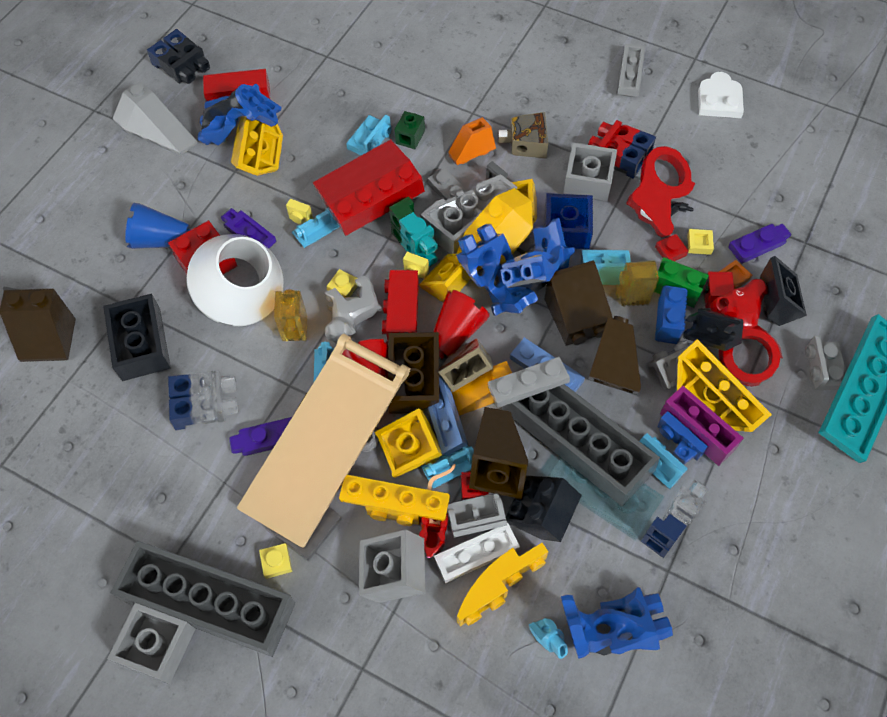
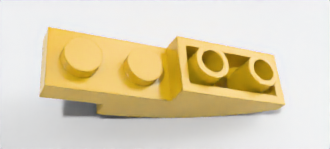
(490, 587)

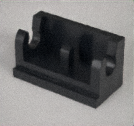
(714, 329)

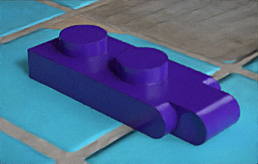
(242, 224)
(759, 242)
(258, 437)

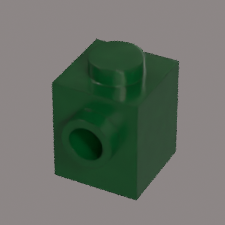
(409, 130)

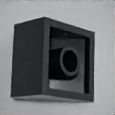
(784, 295)

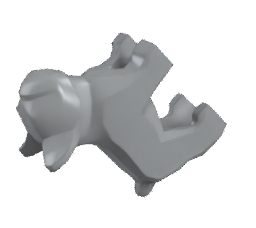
(350, 310)

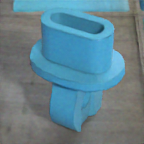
(549, 636)

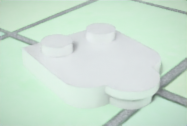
(720, 97)

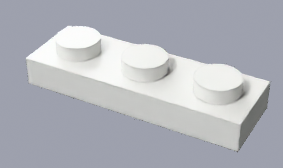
(475, 553)

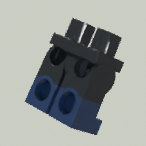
(179, 59)

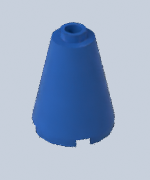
(152, 228)

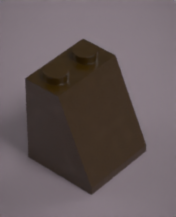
(578, 303)
(37, 324)
(617, 357)
(498, 456)

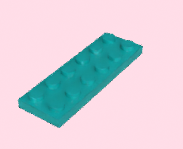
(862, 396)

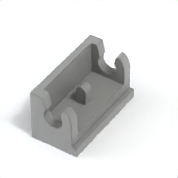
(476, 515)

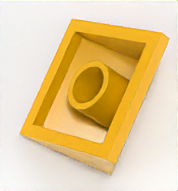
(445, 276)

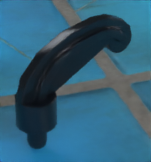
(680, 206)

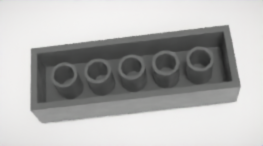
(587, 440)
(205, 597)

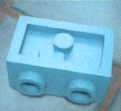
(369, 134)

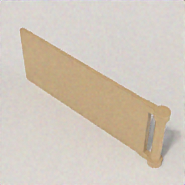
(321, 443)

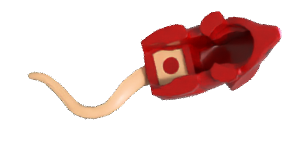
(434, 530)

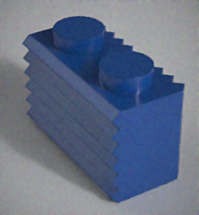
(671, 314)

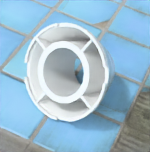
(224, 300)

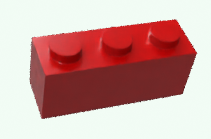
(224, 84)
(401, 302)

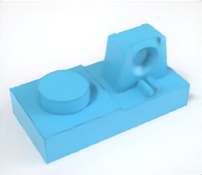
(669, 468)

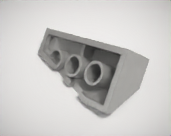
(148, 117)
(455, 215)

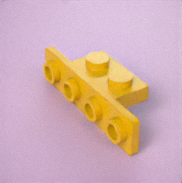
(394, 501)

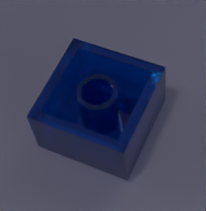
(574, 215)

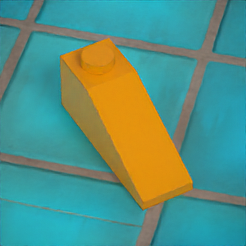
(476, 393)

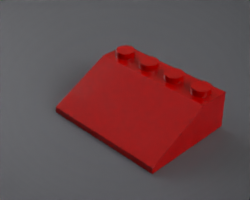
(369, 186)

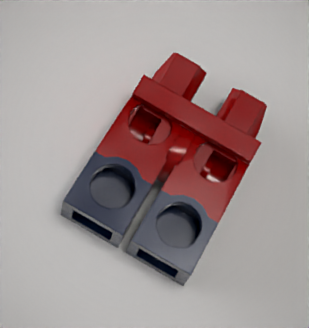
(630, 143)

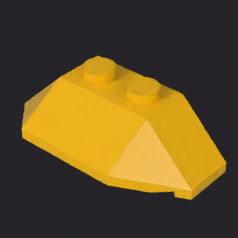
(257, 147)
(508, 214)
(719, 389)

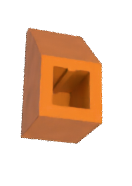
(472, 141)

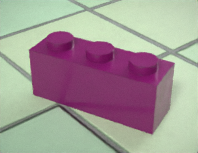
(704, 423)

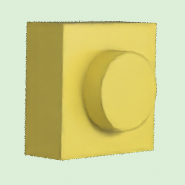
(298, 211)
(700, 241)
(415, 262)
(343, 283)
(275, 561)

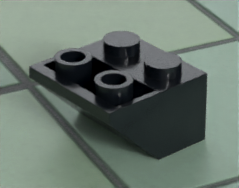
(544, 507)

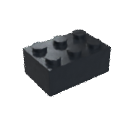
(136, 337)

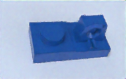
(689, 444)

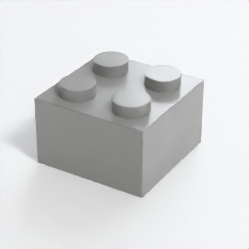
(590, 171)
(392, 566)
(152, 643)

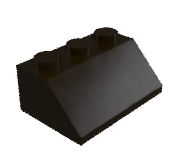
(421, 355)

